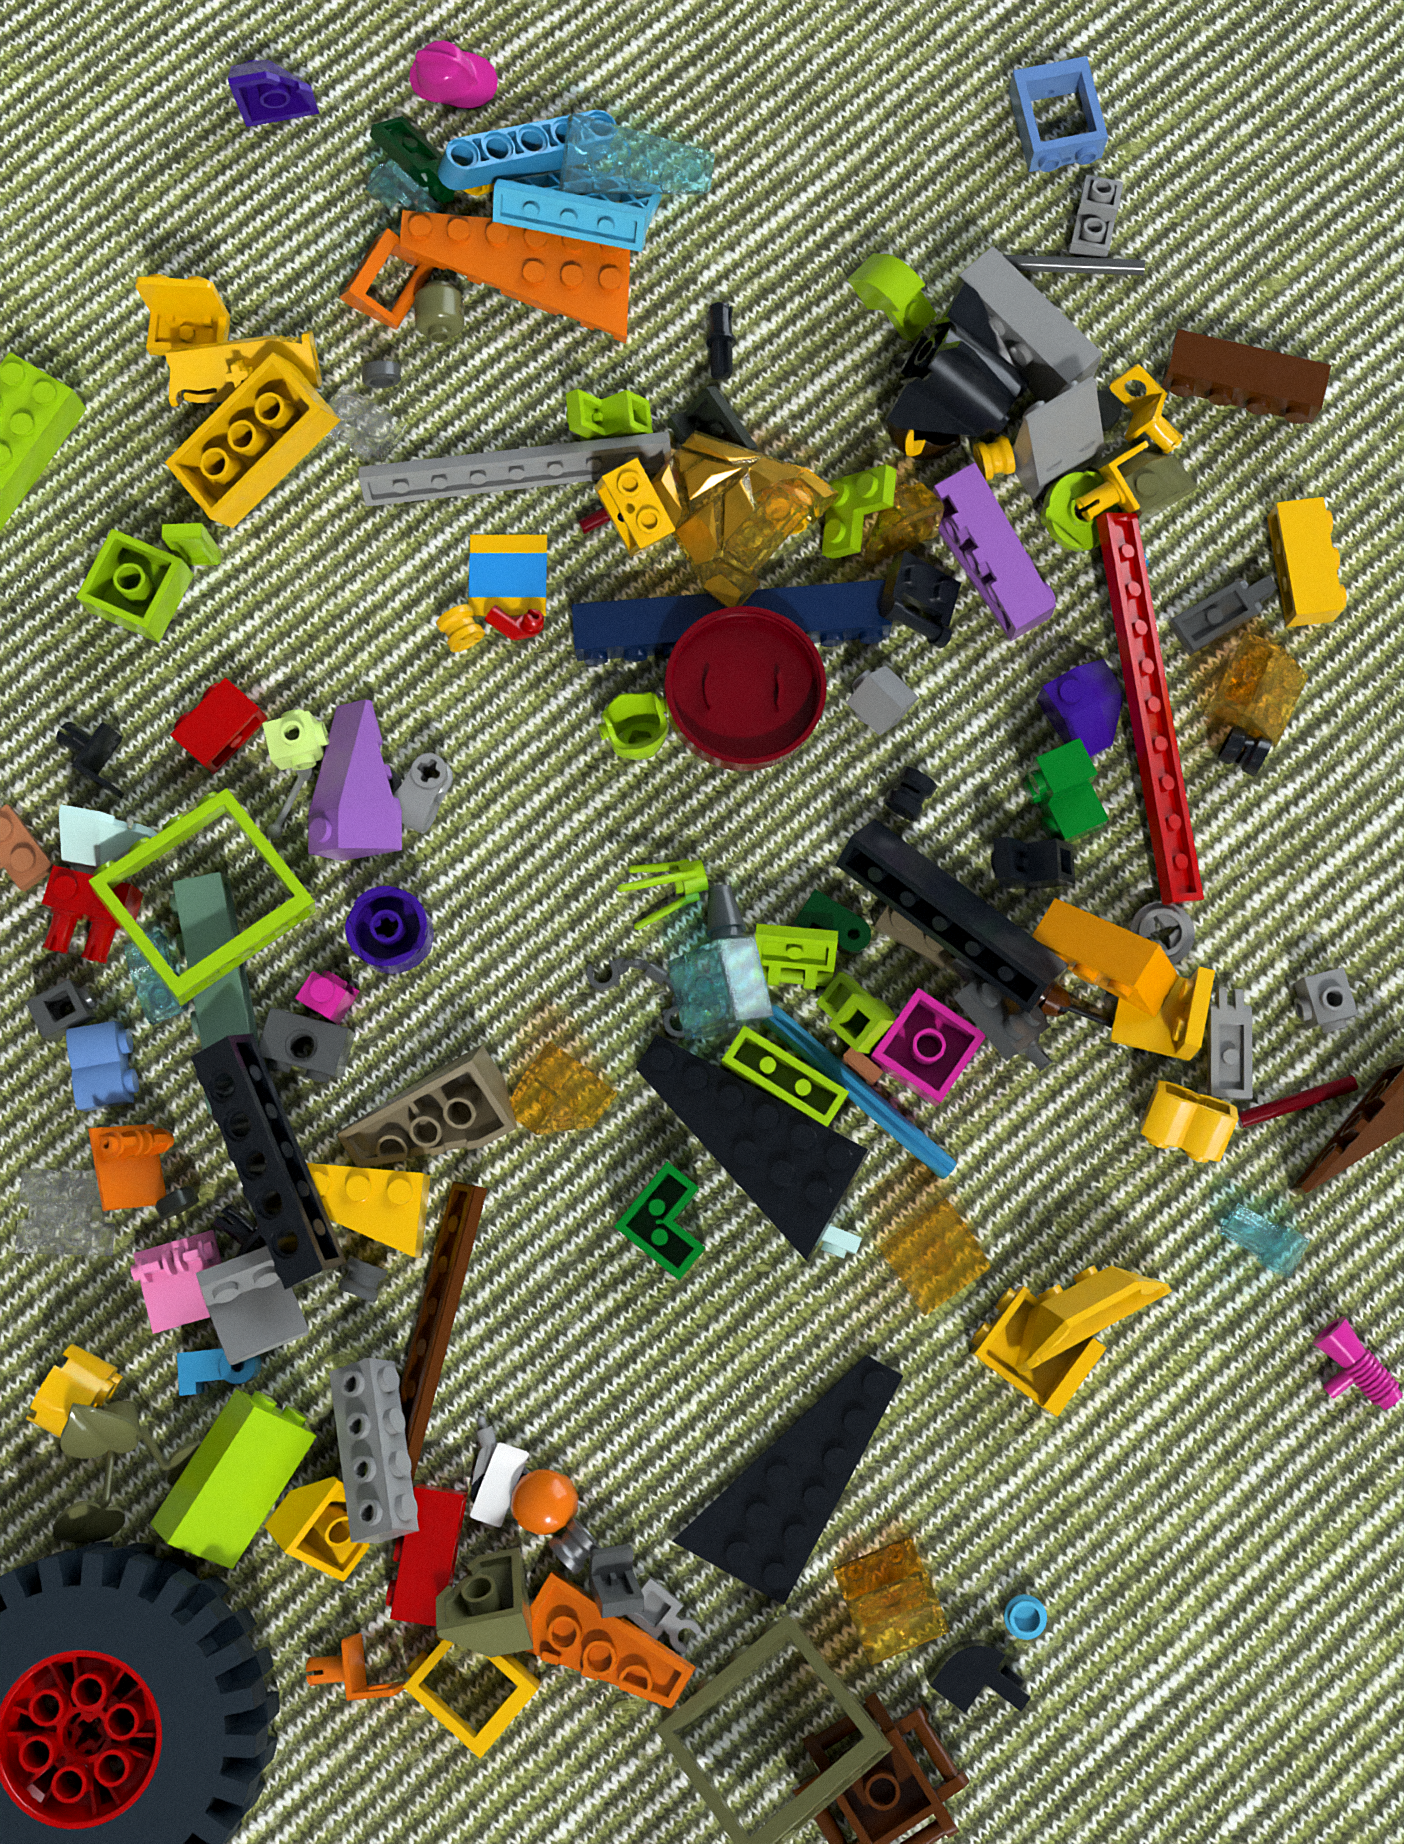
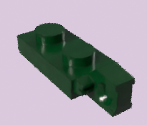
(412, 154)

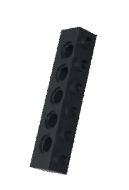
(257, 1131)

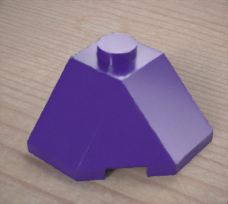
(269, 93)
(1084, 705)

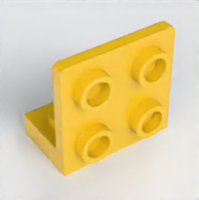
(1177, 1026)

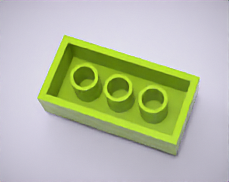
(33, 425)

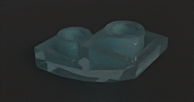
(153, 995)

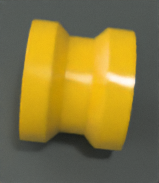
(994, 457)
(460, 628)

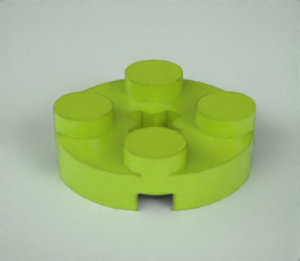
(1059, 512)

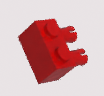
(71, 900)

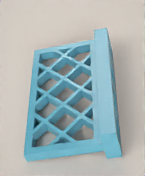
(584, 217)

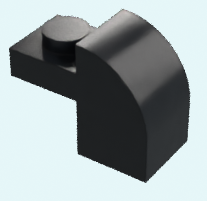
(1033, 863)
(971, 1665)

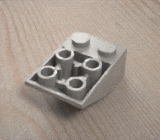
(1059, 437)

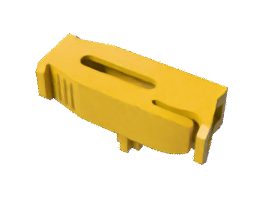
(231, 362)

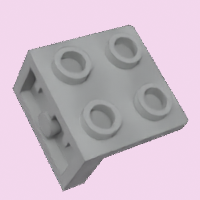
(250, 1306)

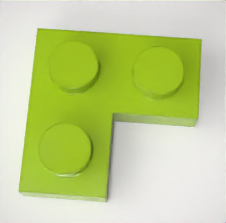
(858, 495)

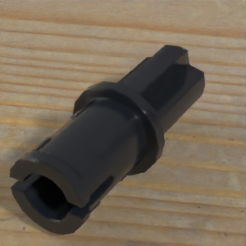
(721, 340)

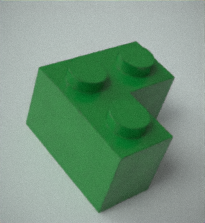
(1064, 792)
(653, 1217)

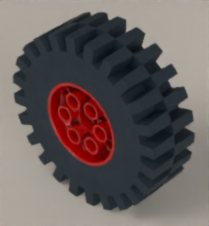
(194, 1693)

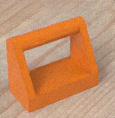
(354, 292)

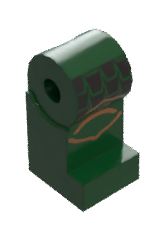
(826, 914)

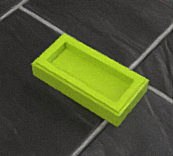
(191, 543)

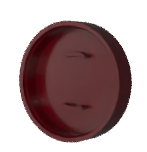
(744, 688)

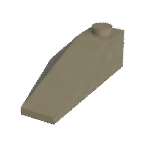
(443, 1112)

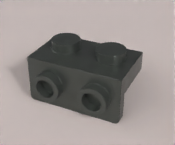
(713, 417)

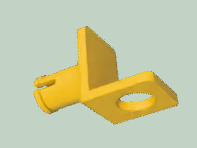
(1146, 410)
(1113, 489)

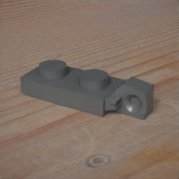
(1220, 613)

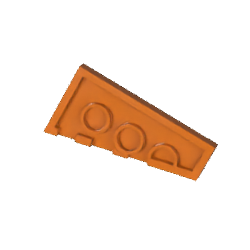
(610, 1649)

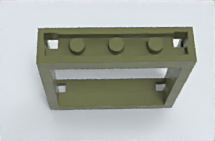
(825, 1787)

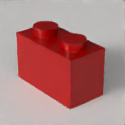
(218, 725)

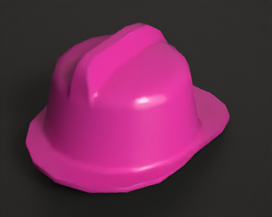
(452, 76)

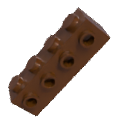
(1245, 377)

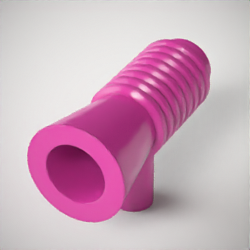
(1358, 1365)

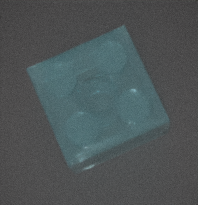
(720, 988)

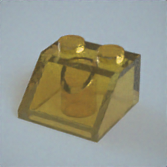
(934, 1256)

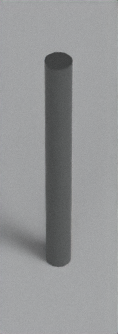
(1077, 265)

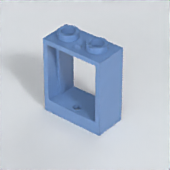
(1052, 81)

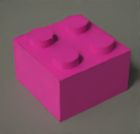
(927, 1047)

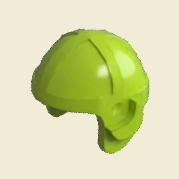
(635, 725)

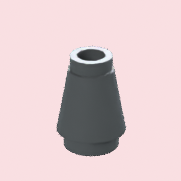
(723, 914)

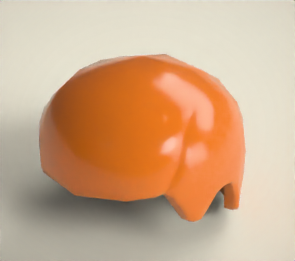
(544, 1501)

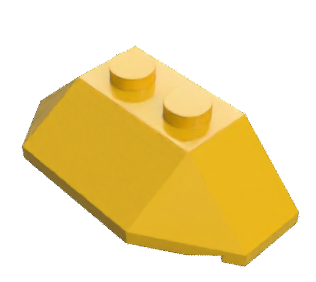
(1083, 1310)

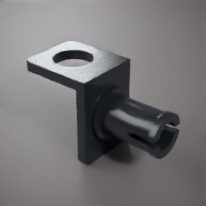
(92, 751)
(241, 1230)

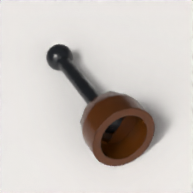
(1060, 1002)

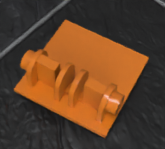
(129, 1164)

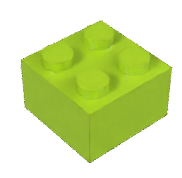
(135, 585)

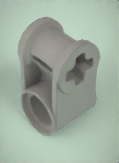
(423, 796)

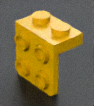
(182, 312)

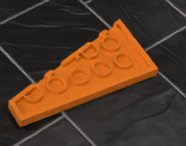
(528, 265)

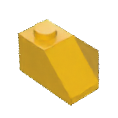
(315, 1528)

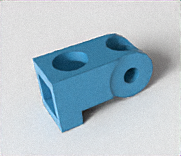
(212, 1365)

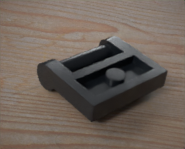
(924, 588)

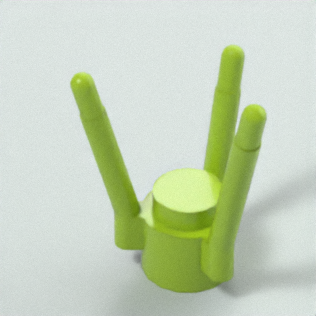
(686, 878)

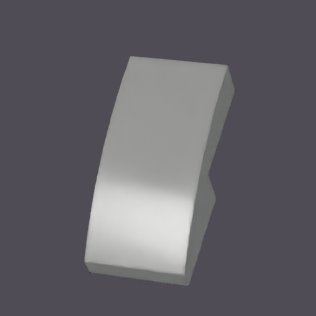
(1096, 217)

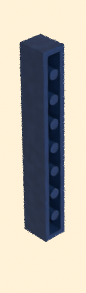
(654, 625)

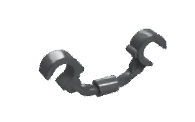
(653, 972)

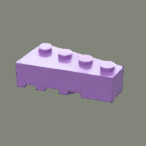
(992, 553)

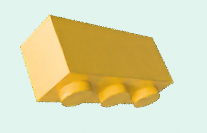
(1306, 562)

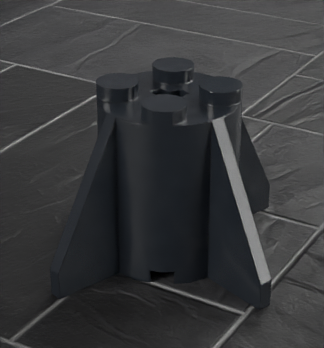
(959, 376)

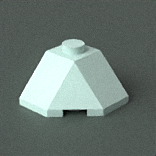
(95, 837)

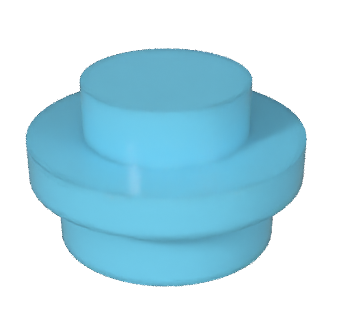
(1025, 1617)

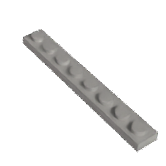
(510, 469)

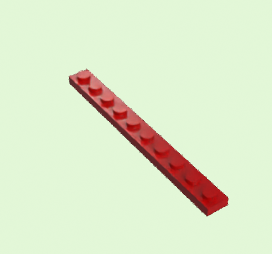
(1149, 709)

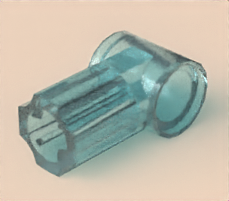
(1274, 1245)

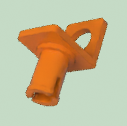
(350, 1670)

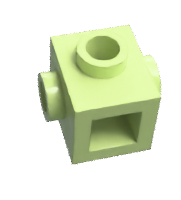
(296, 740)

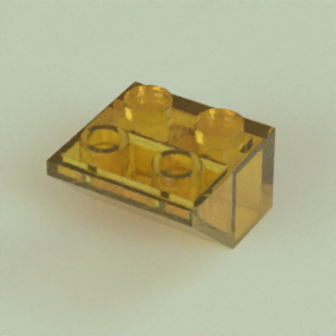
(1257, 688)
(891, 1600)

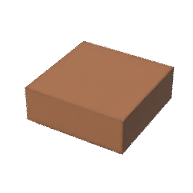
(862, 1066)

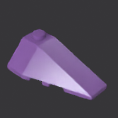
(353, 801)

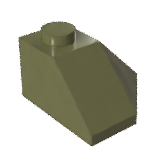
(1153, 478)
(488, 1606)

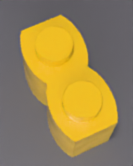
(1188, 1121)

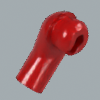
(516, 627)

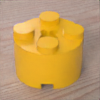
(82, 1381)

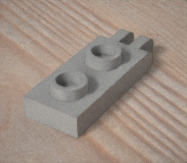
(1229, 1047)

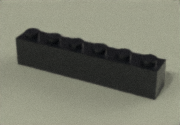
(951, 915)

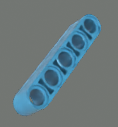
(509, 147)

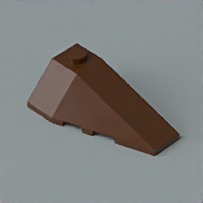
(1367, 1127)

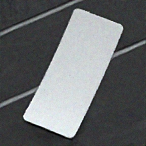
(498, 1484)

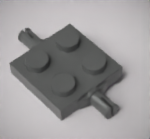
(1001, 1019)

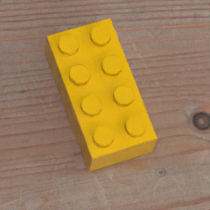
(252, 441)

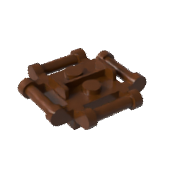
(895, 1790)

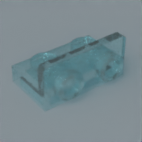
(392, 183)

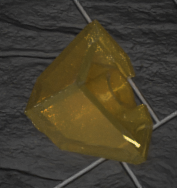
(906, 524)
(559, 1094)

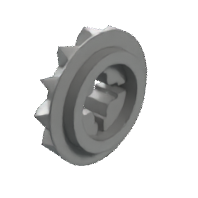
(1167, 916)

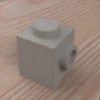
(881, 699)
(1325, 1000)

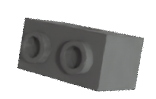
(286, 1030)

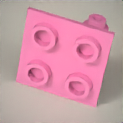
(171, 1281)

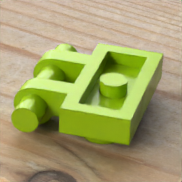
(796, 955)

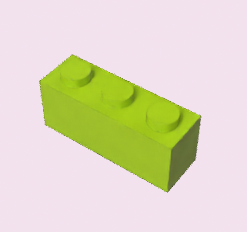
(783, 1076)

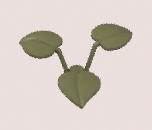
(91, 1434)

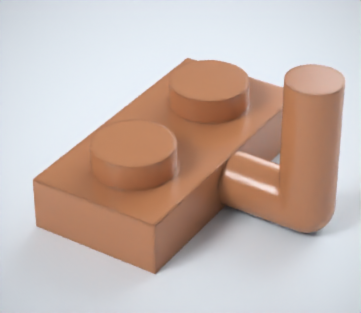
(20, 851)

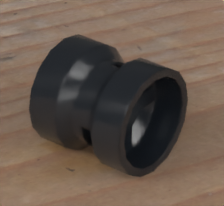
(1252, 754)
(910, 793)

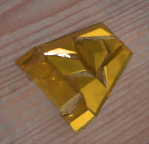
(734, 510)

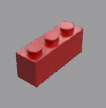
(427, 1555)

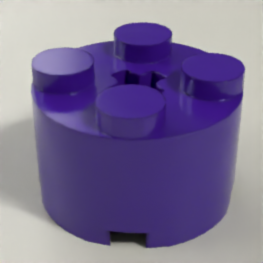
(367, 928)

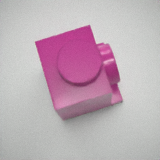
(327, 995)

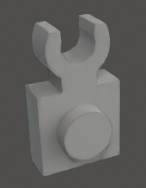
(661, 1614)

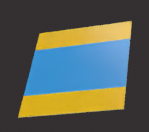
(507, 573)

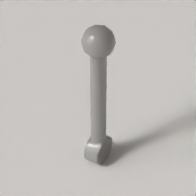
(274, 830)

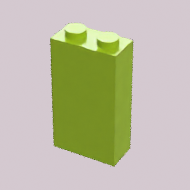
(234, 1478)

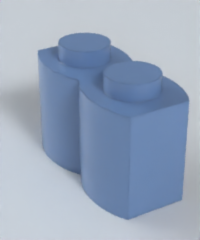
(101, 1065)

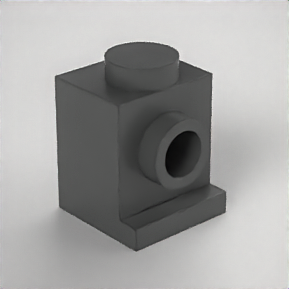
(49, 1009)

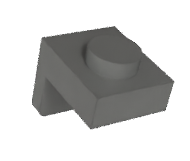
(614, 1581)

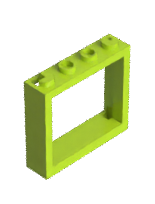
(240, 947)

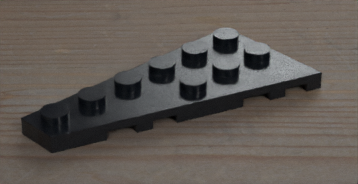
(773, 1152)
(781, 1503)

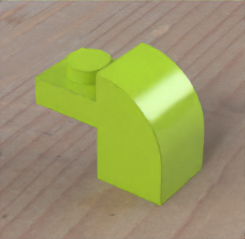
(895, 288)
(607, 418)
(855, 1013)

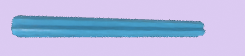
(860, 1093)

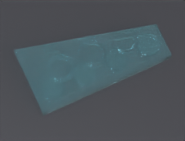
(625, 161)

